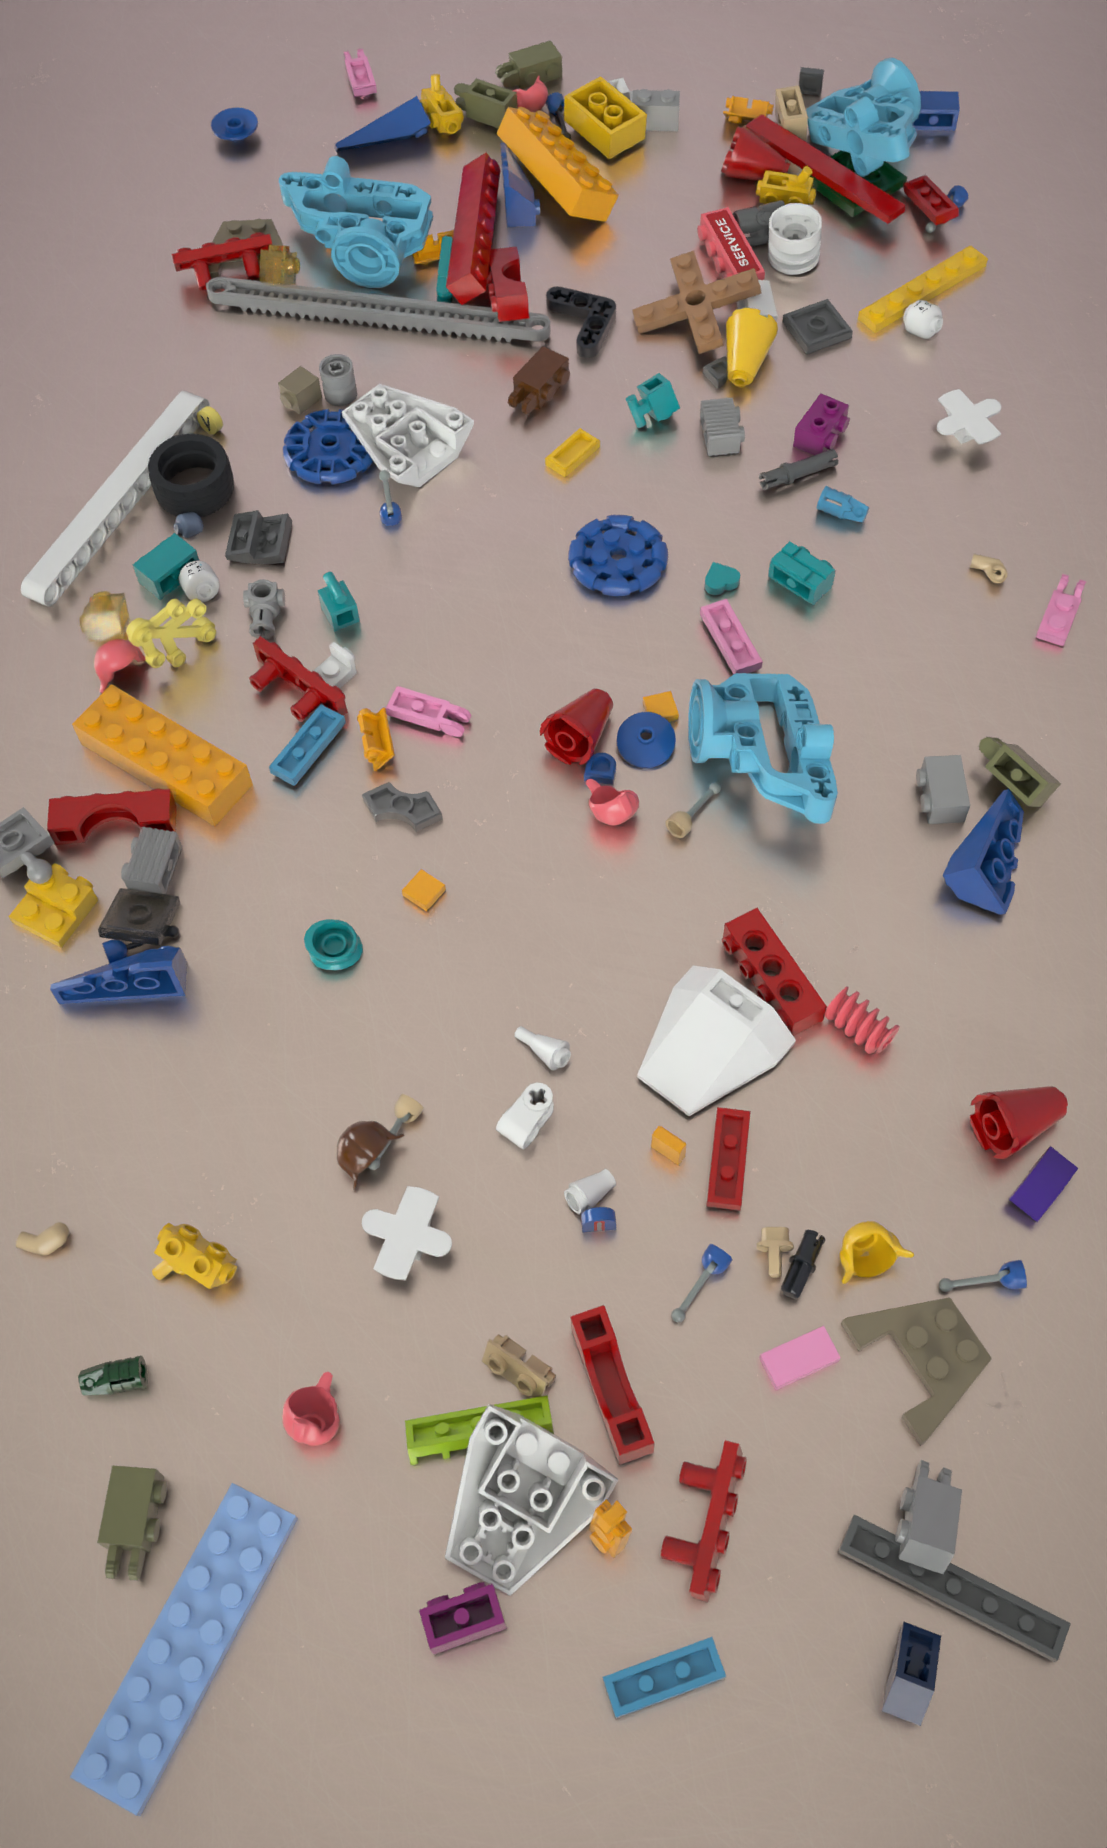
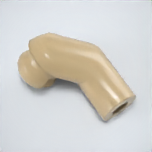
(992, 567)
(45, 1242)

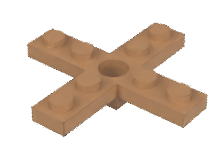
(696, 301)

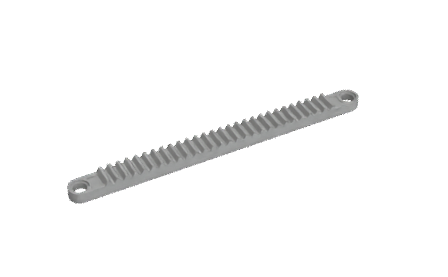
(374, 309)

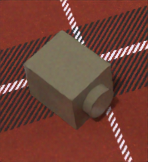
(300, 390)

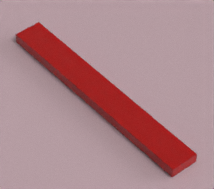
(827, 170)

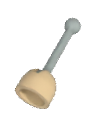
(680, 822)
(406, 1111)

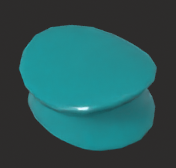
(333, 944)

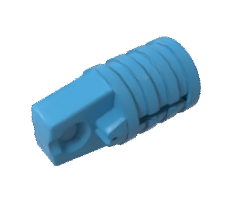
(850, 509)

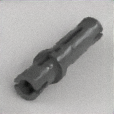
(790, 471)

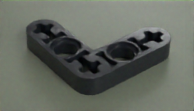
(558, 301)

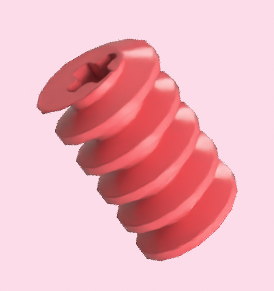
(860, 1022)

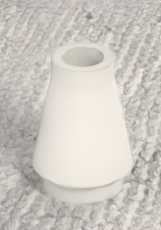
(589, 1191)

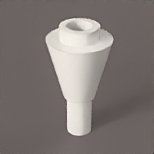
(551, 1051)

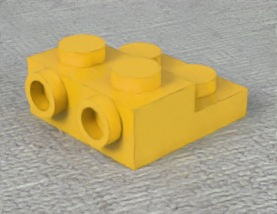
(55, 907)

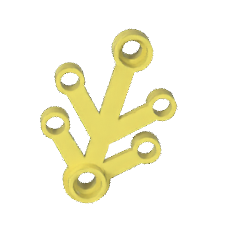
(142, 631)

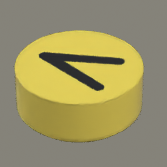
(210, 420)

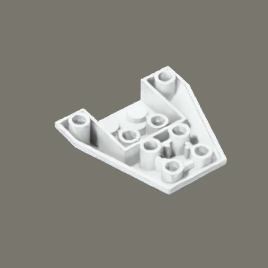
(408, 433)
(712, 1040)
(520, 1499)

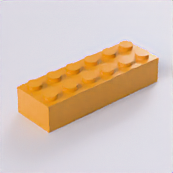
(557, 164)
(163, 754)

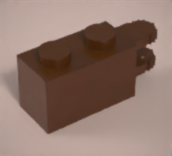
(539, 380)

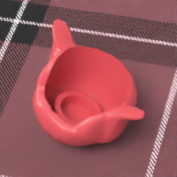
(533, 98)
(113, 657)
(610, 804)
(312, 1413)

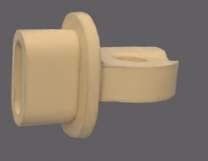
(775, 1241)

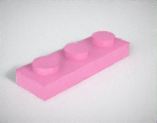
(731, 637)

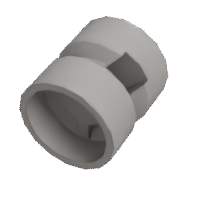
(338, 379)

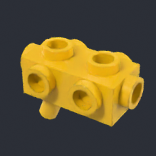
(441, 107)
(787, 187)
(191, 1254)

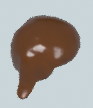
(361, 1146)

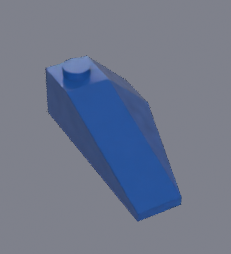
(395, 125)
(518, 193)
(984, 860)
(139, 976)

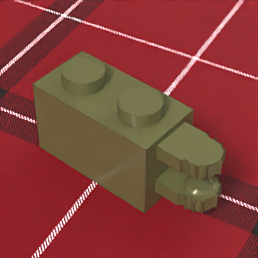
(529, 63)
(485, 101)
(1018, 771)
(131, 1517)

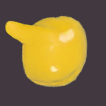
(878, 1242)

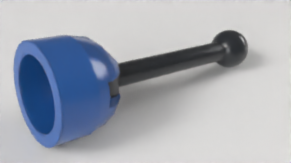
(555, 105)
(118, 949)

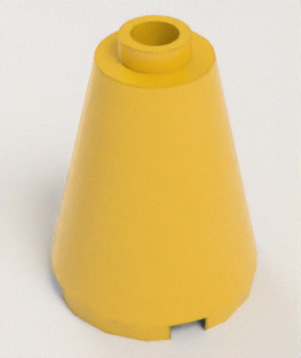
(748, 343)

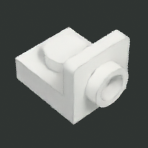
(338, 667)

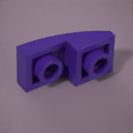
(1043, 1183)

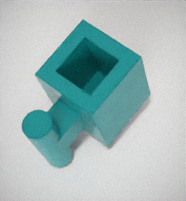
(656, 400)
(337, 603)

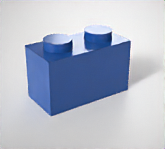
(938, 111)

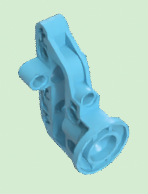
(870, 118)
(362, 247)
(728, 725)

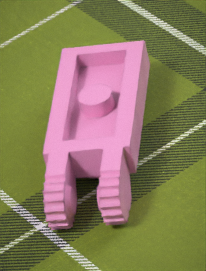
(360, 74)
(1060, 613)
(427, 711)

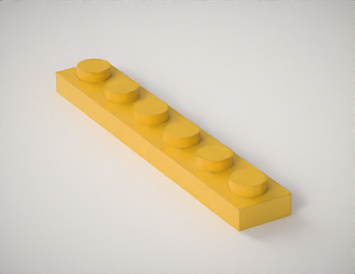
(923, 287)

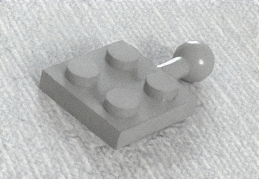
(19, 844)

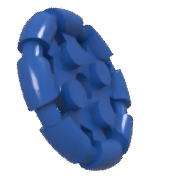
(326, 427)
(614, 542)

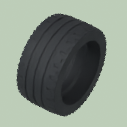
(184, 453)

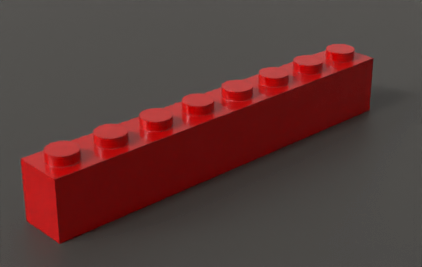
(473, 229)

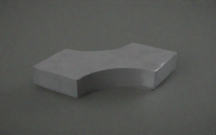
(415, 809)

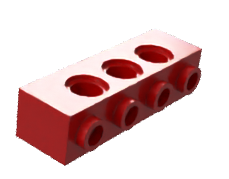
(754, 930)

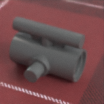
(756, 221)

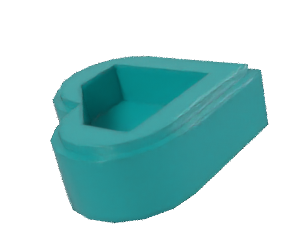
(721, 578)

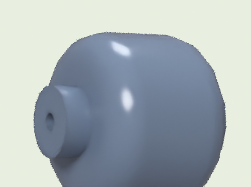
(188, 524)

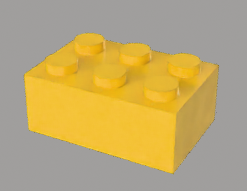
(605, 117)

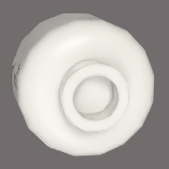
(923, 319)
(199, 581)

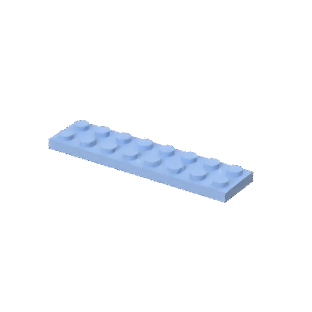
(184, 1650)

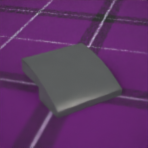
(258, 538)

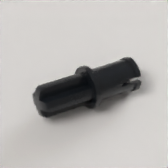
(802, 1264)

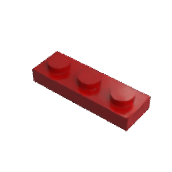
(931, 200)
(728, 1159)

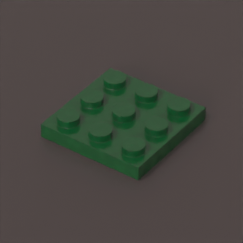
(885, 178)

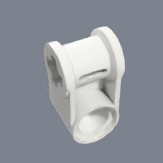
(523, 1118)

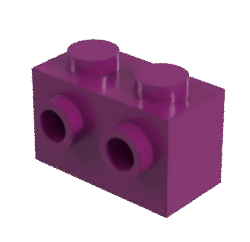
(821, 425)
(462, 1618)

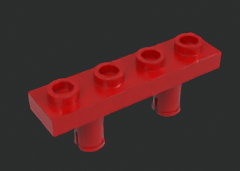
(230, 250)
(290, 669)
(715, 1539)

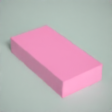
(799, 1358)

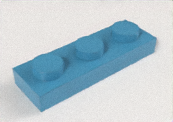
(307, 745)
(664, 1677)

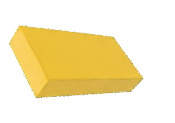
(572, 452)

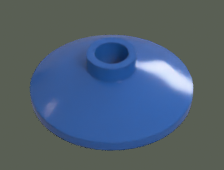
(234, 124)
(648, 752)

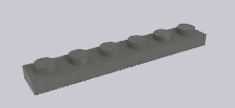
(958, 1591)

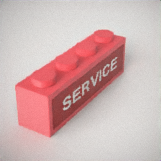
(727, 244)

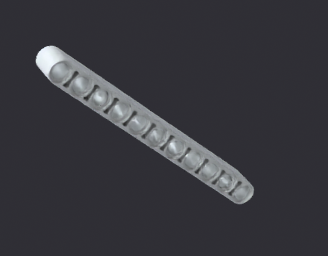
(108, 505)

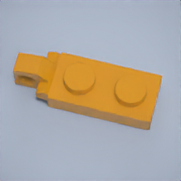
(609, 1528)

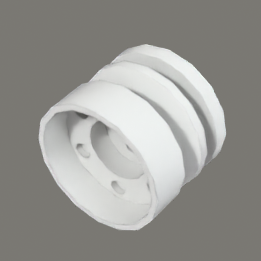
(794, 238)

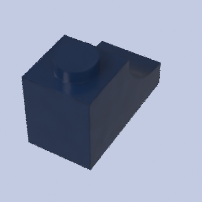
(912, 1674)

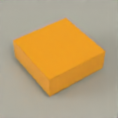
(662, 704)
(423, 890)
(668, 1145)

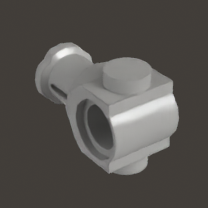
(265, 605)

